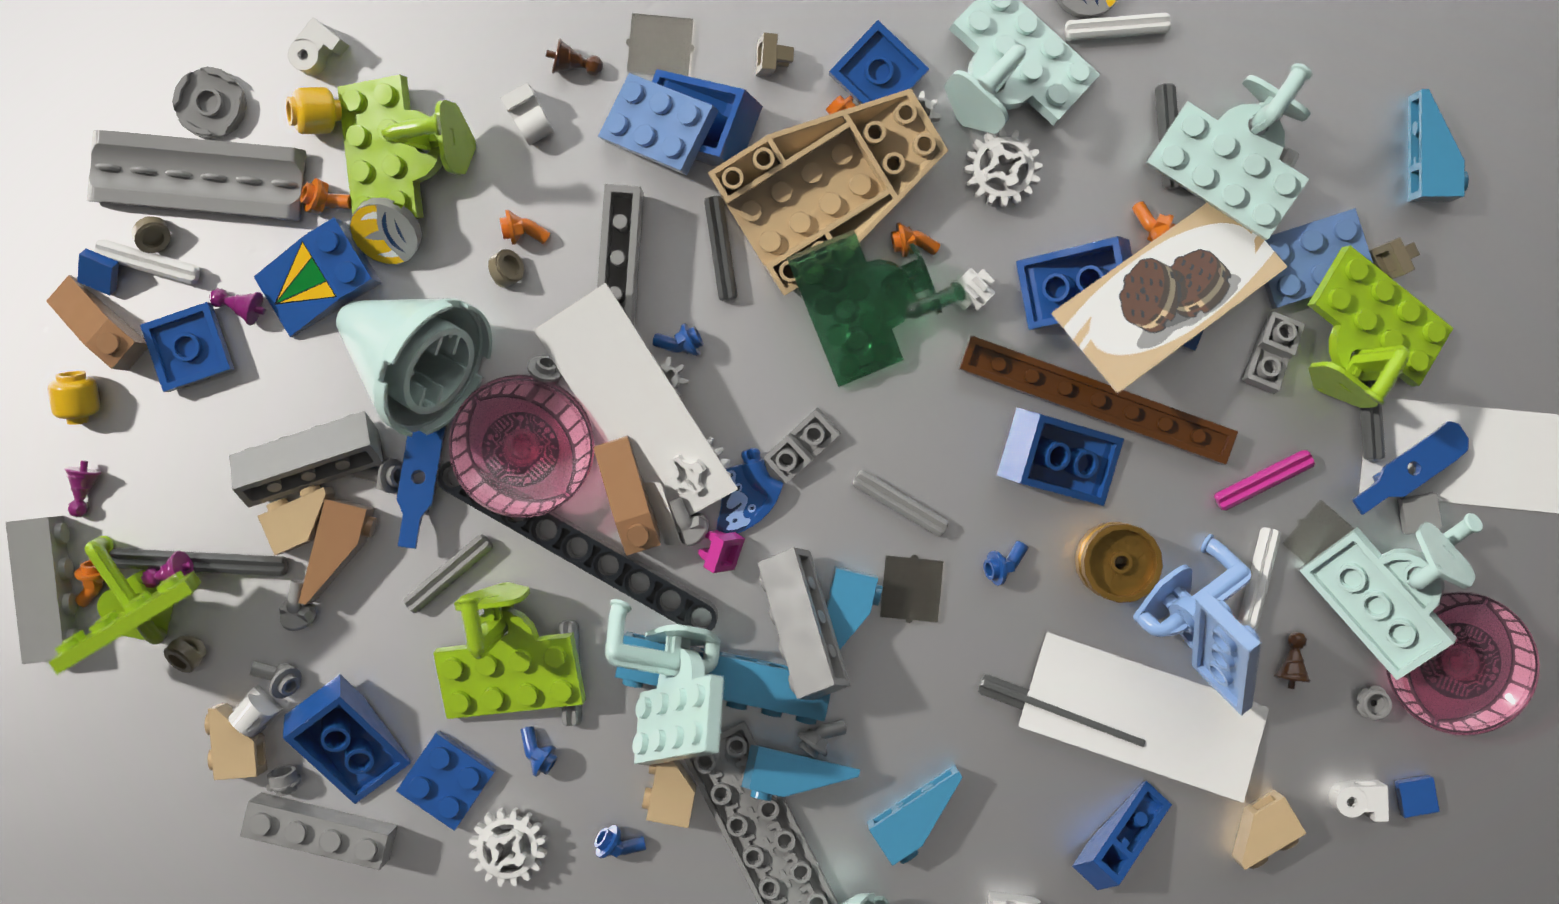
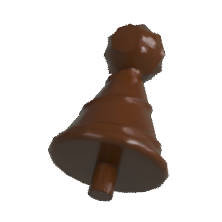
(567, 59)
(1293, 666)

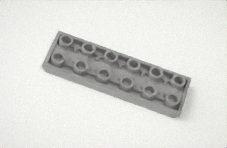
(196, 175)
(758, 831)

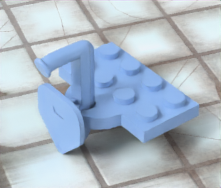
(1221, 646)

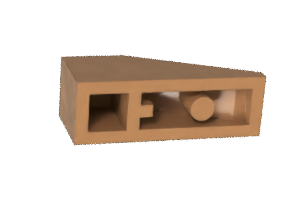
(97, 325)
(627, 496)
(338, 538)

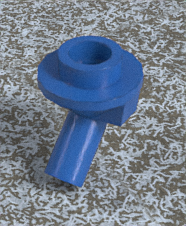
(686, 341)
(998, 567)
(541, 758)
(610, 843)

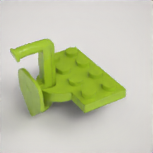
(388, 140)
(1375, 332)
(125, 608)
(503, 668)

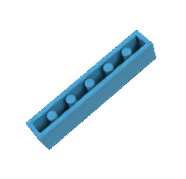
(745, 683)

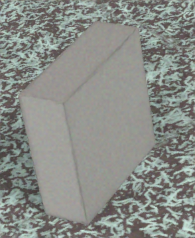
(1418, 510)

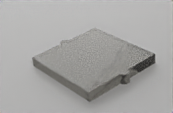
(660, 44)
(1316, 532)
(911, 588)

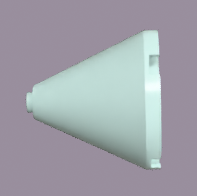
(416, 357)

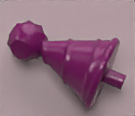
(246, 305)
(81, 481)
(177, 562)

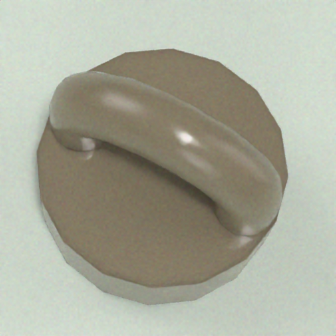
(151, 234)
(506, 268)
(183, 655)

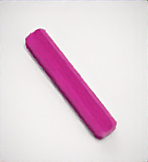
(1264, 480)

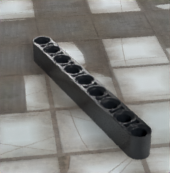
(591, 561)

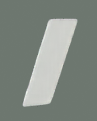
(663, 513)

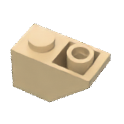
(294, 522)
(231, 752)
(671, 796)
(1264, 829)

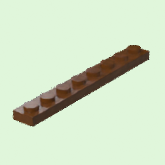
(1098, 400)

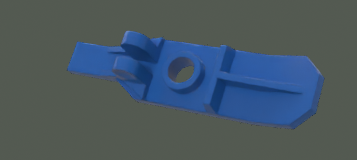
(420, 455)
(1428, 458)

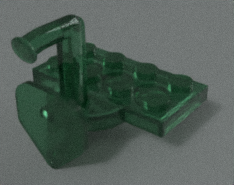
(861, 302)

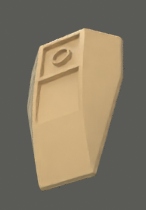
(827, 177)

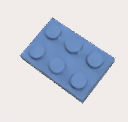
(658, 123)
(1309, 254)

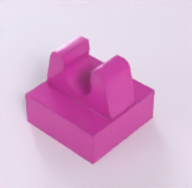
(723, 551)

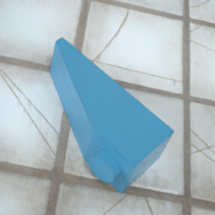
(1434, 158)
(851, 601)
(785, 774)
(908, 822)

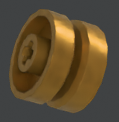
(1125, 581)

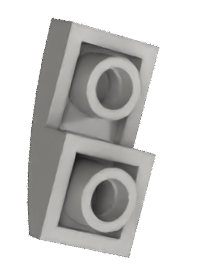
(1272, 352)
(802, 445)

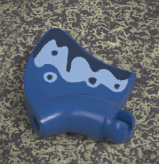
(753, 498)

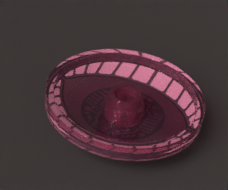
(521, 446)
(1480, 677)

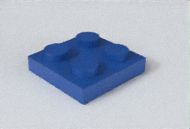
(878, 66)
(187, 347)
(446, 780)

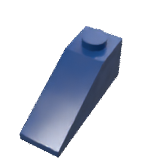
(1122, 838)

